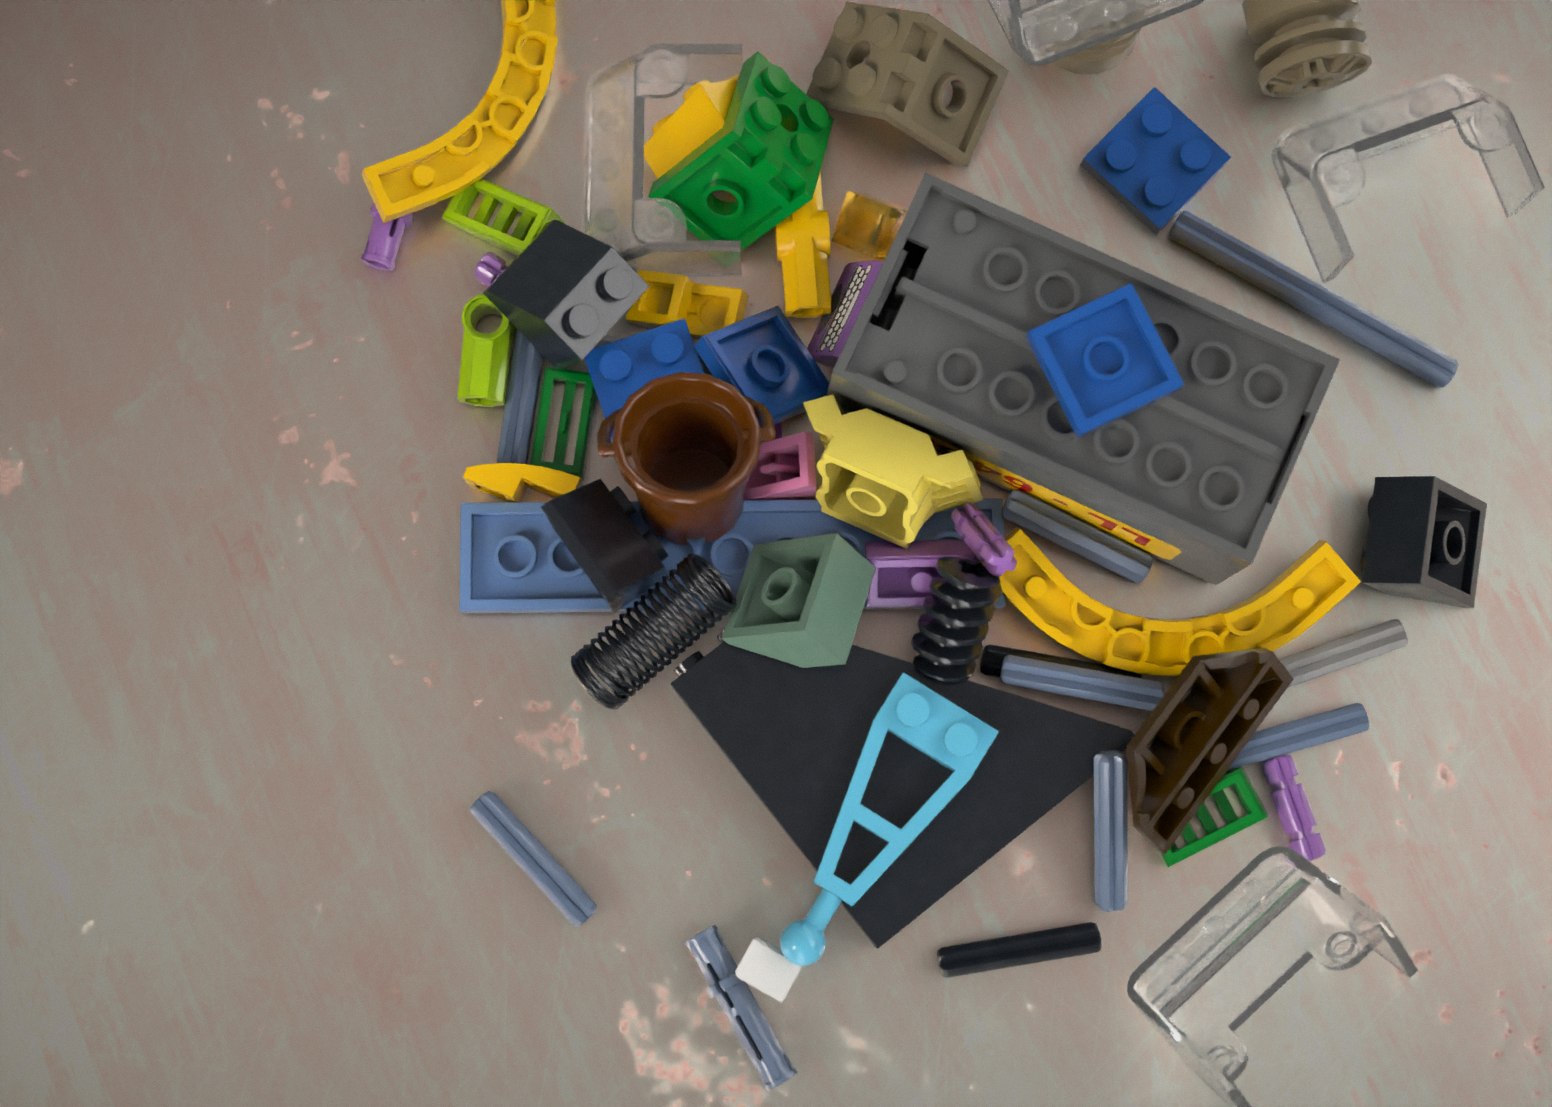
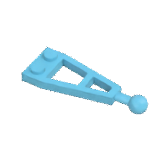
(933, 728)

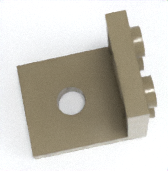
(906, 77)

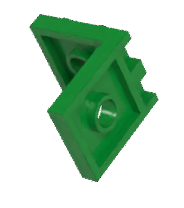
(762, 156)

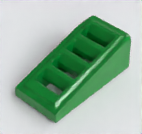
(1249, 799)

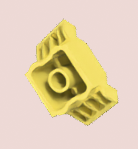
(885, 472)

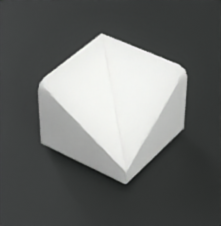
(767, 969)

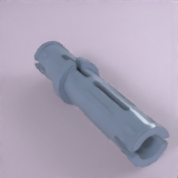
(740, 1008)

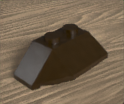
(1198, 736)

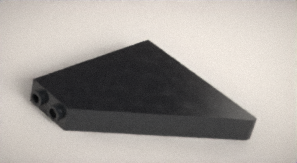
(801, 737)

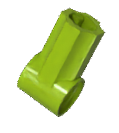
(484, 356)

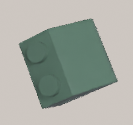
(801, 600)

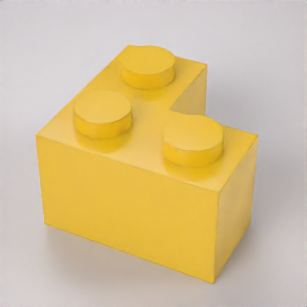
(690, 125)

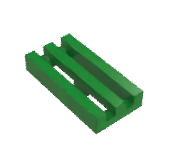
(571, 379)

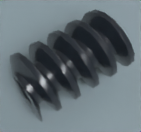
(955, 619)

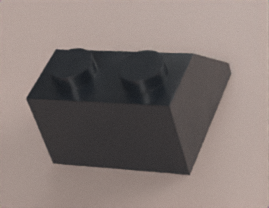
(565, 292)
(1423, 540)
(606, 542)

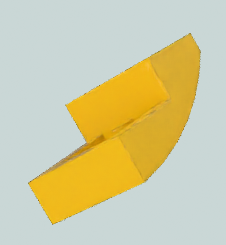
(677, 297)
(511, 480)

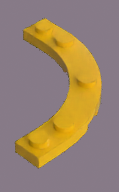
(485, 135)
(1167, 645)

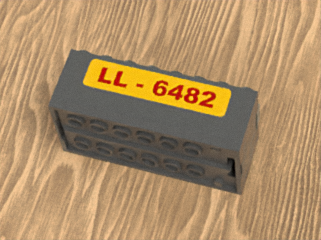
(952, 359)

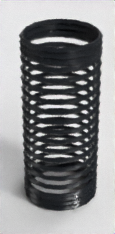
(692, 572)

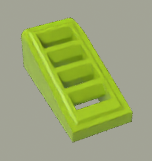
(532, 222)

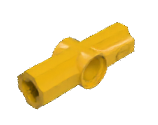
(804, 251)

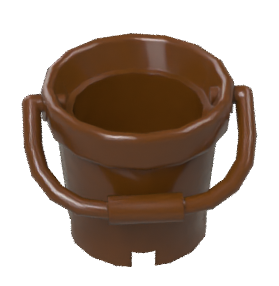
(687, 452)

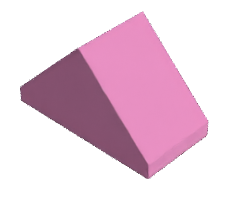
(784, 470)

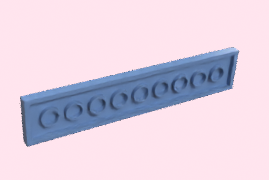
(522, 566)

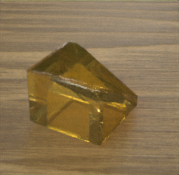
(868, 224)

